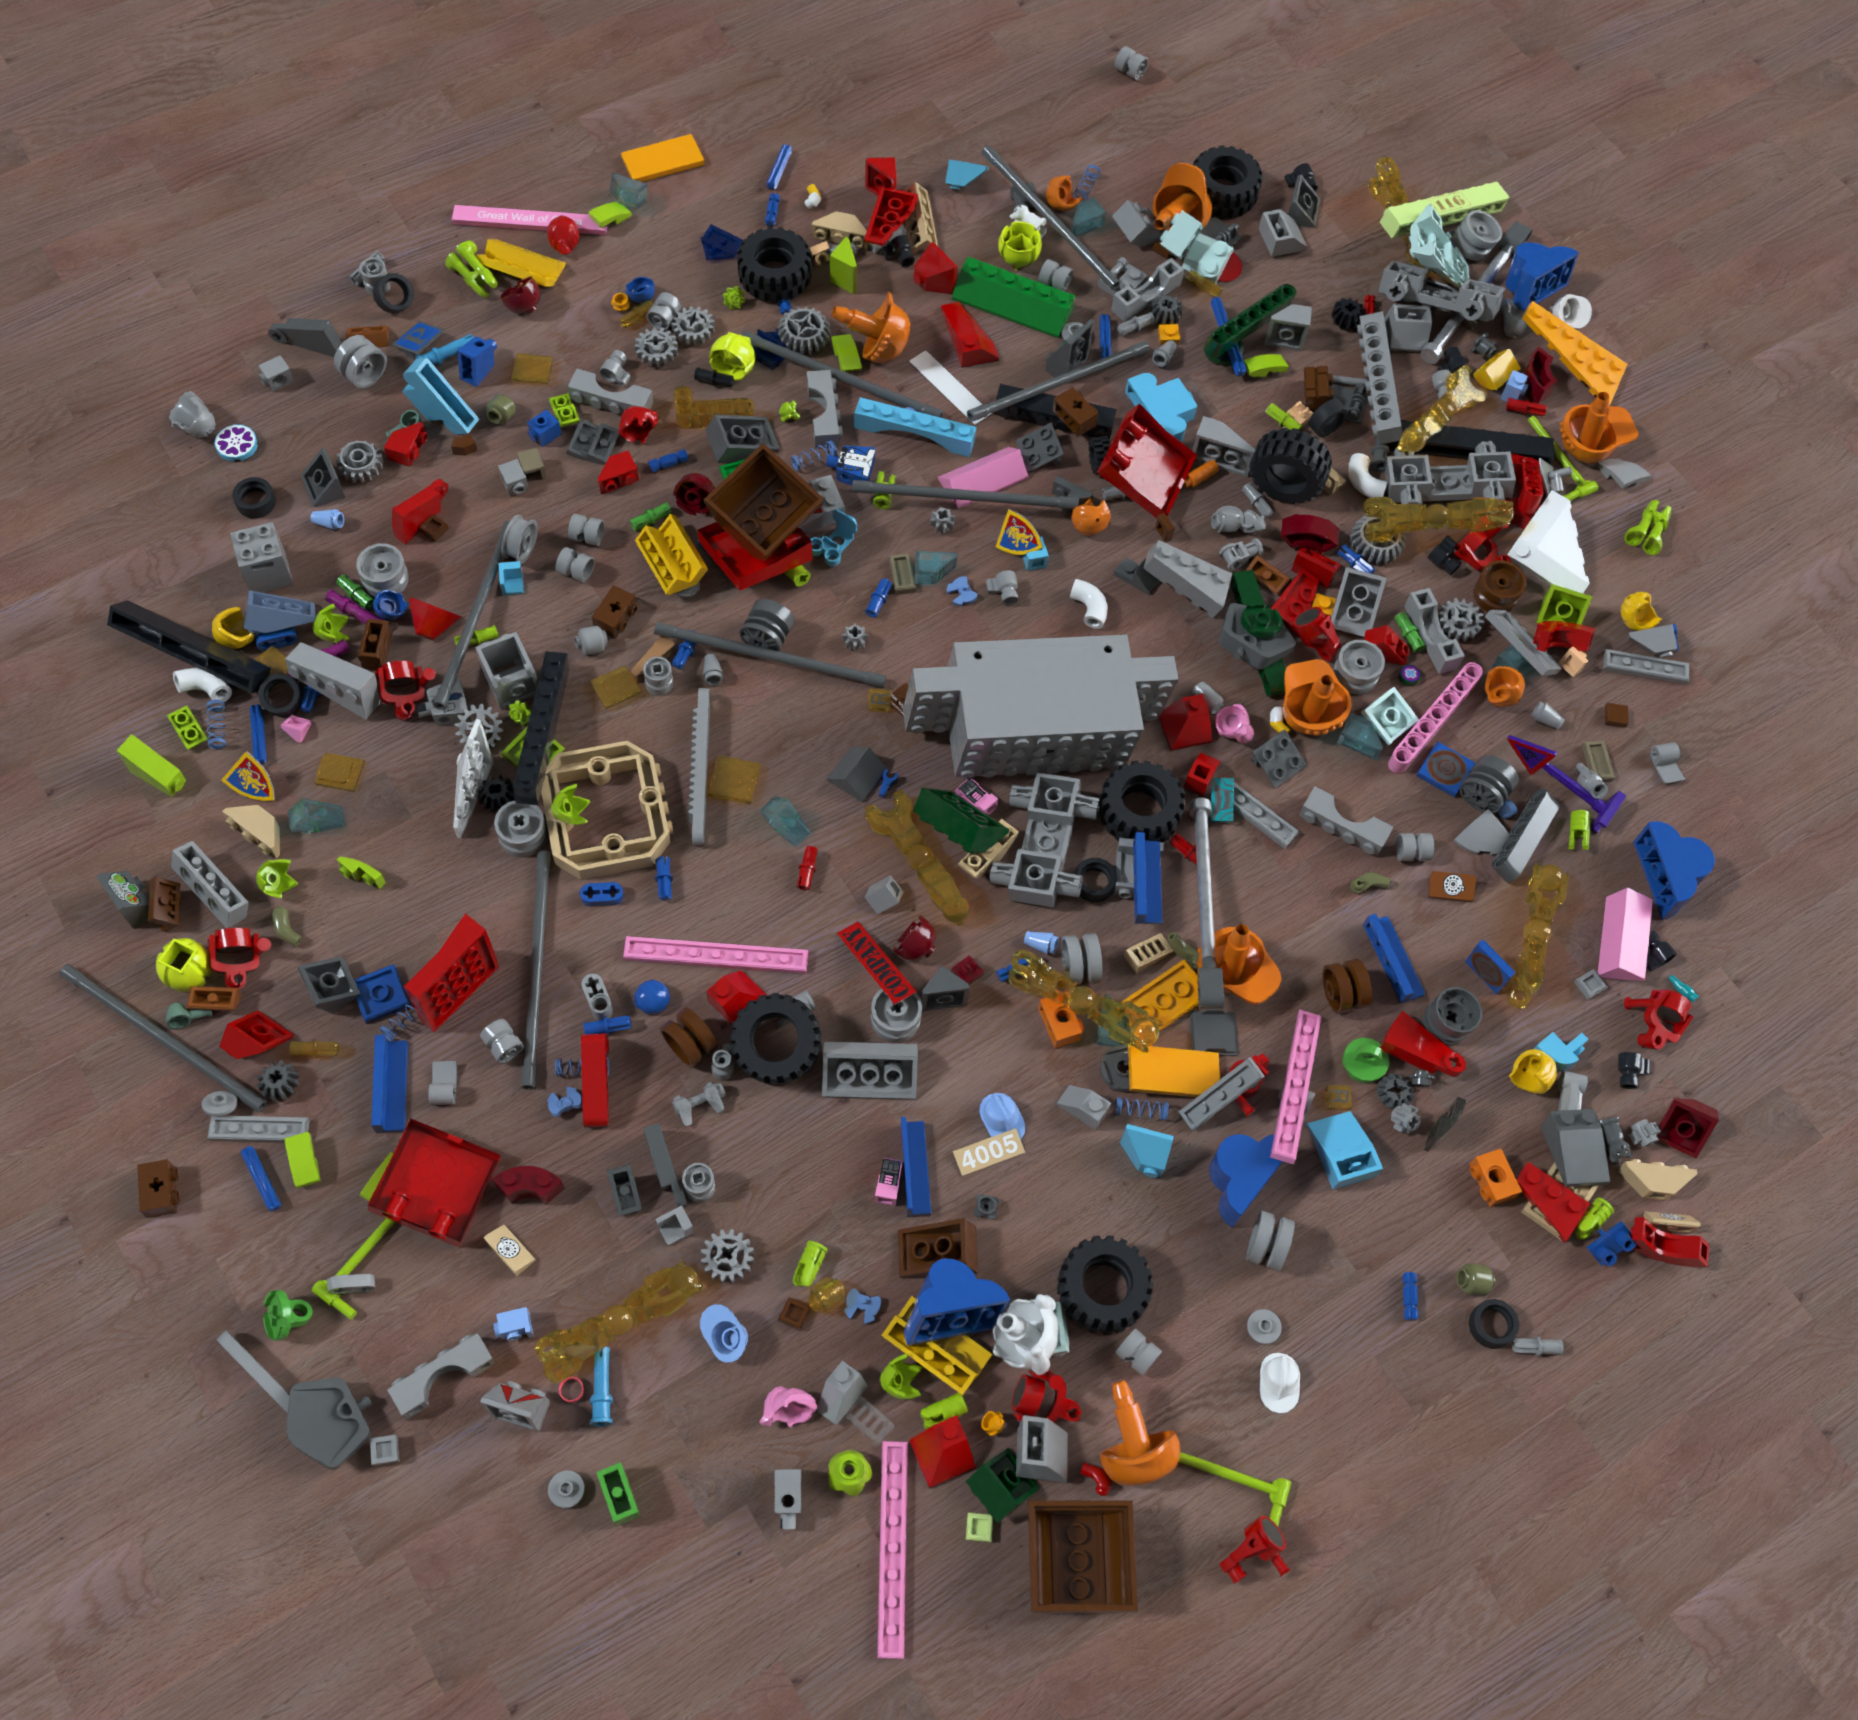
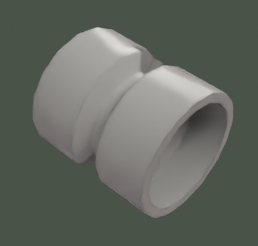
(1130, 62)
(371, 271)
(1054, 275)
(663, 311)
(583, 529)
(573, 564)
(658, 676)
(1418, 847)
(501, 1041)
(698, 1182)
(1138, 1352)

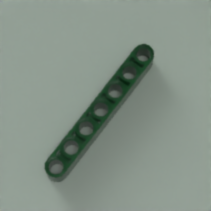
(1249, 320)
(1247, 592)

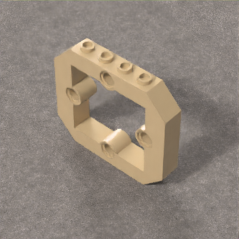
(632, 853)

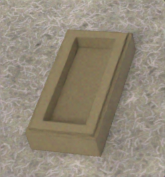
(902, 573)
(1598, 759)

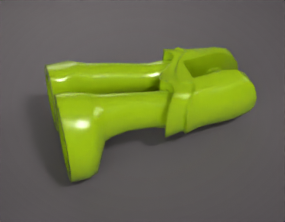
(474, 279)
(1658, 523)

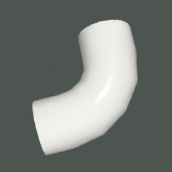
(1361, 479)
(1094, 601)
(201, 680)

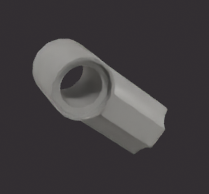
(1572, 1089)

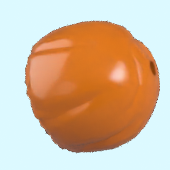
(1059, 194)
(1091, 519)
(1504, 686)

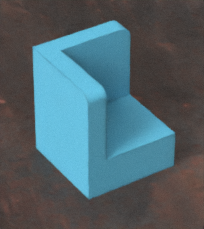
(1036, 559)
(511, 578)

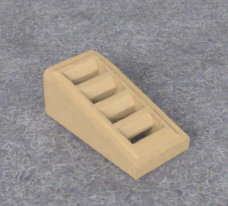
(1136, 964)

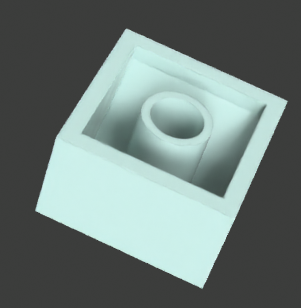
(1181, 234)

